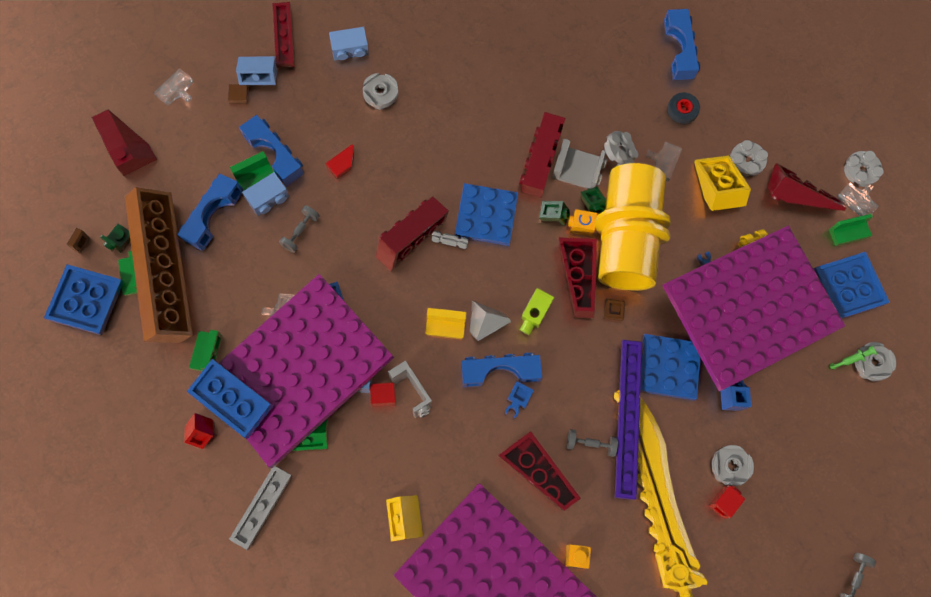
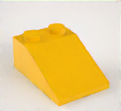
(722, 183)

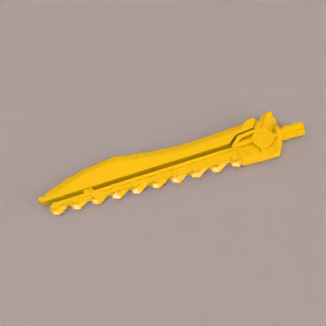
(671, 561)

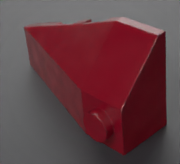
(122, 143)
(788, 187)

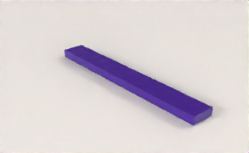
(628, 420)

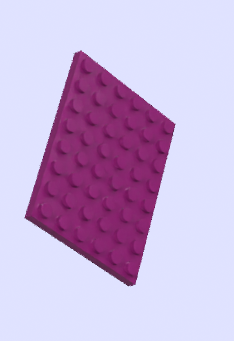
(753, 307)
(305, 365)
(486, 554)

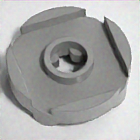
(384, 99)
(623, 140)
(755, 152)
(869, 161)
(881, 371)
(740, 474)

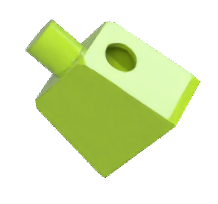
(539, 304)

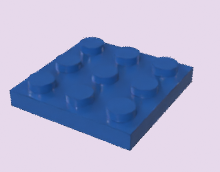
(486, 214)
(852, 285)
(84, 299)
(669, 367)

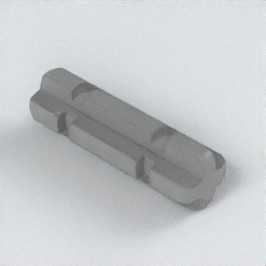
(450, 239)

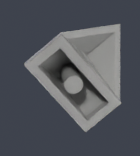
(485, 320)

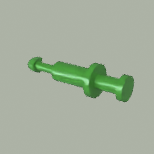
(854, 358)

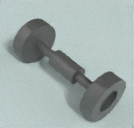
(310, 214)
(612, 446)
(864, 560)

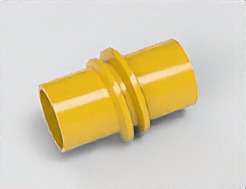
(632, 227)

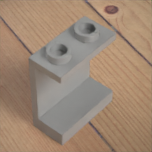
(578, 167)
(402, 372)

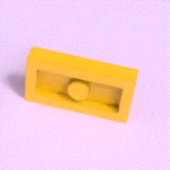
(445, 323)
(404, 518)

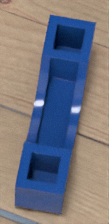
(679, 25)
(259, 135)
(221, 193)
(525, 367)
(736, 397)

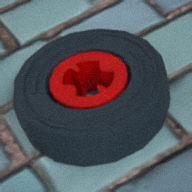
(683, 116)

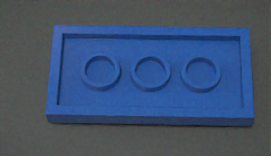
(230, 399)

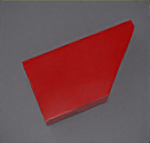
(342, 162)

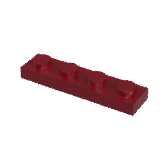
(283, 35)

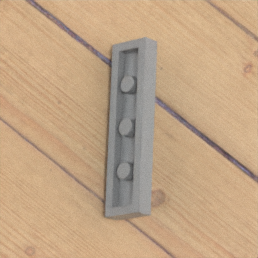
(260, 507)

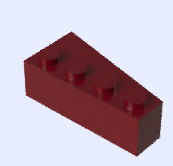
(542, 154)
(410, 232)
(580, 271)
(539, 469)

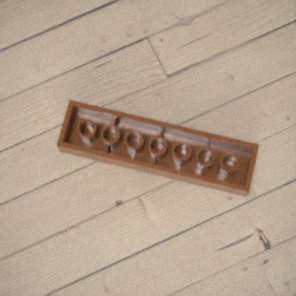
(158, 266)

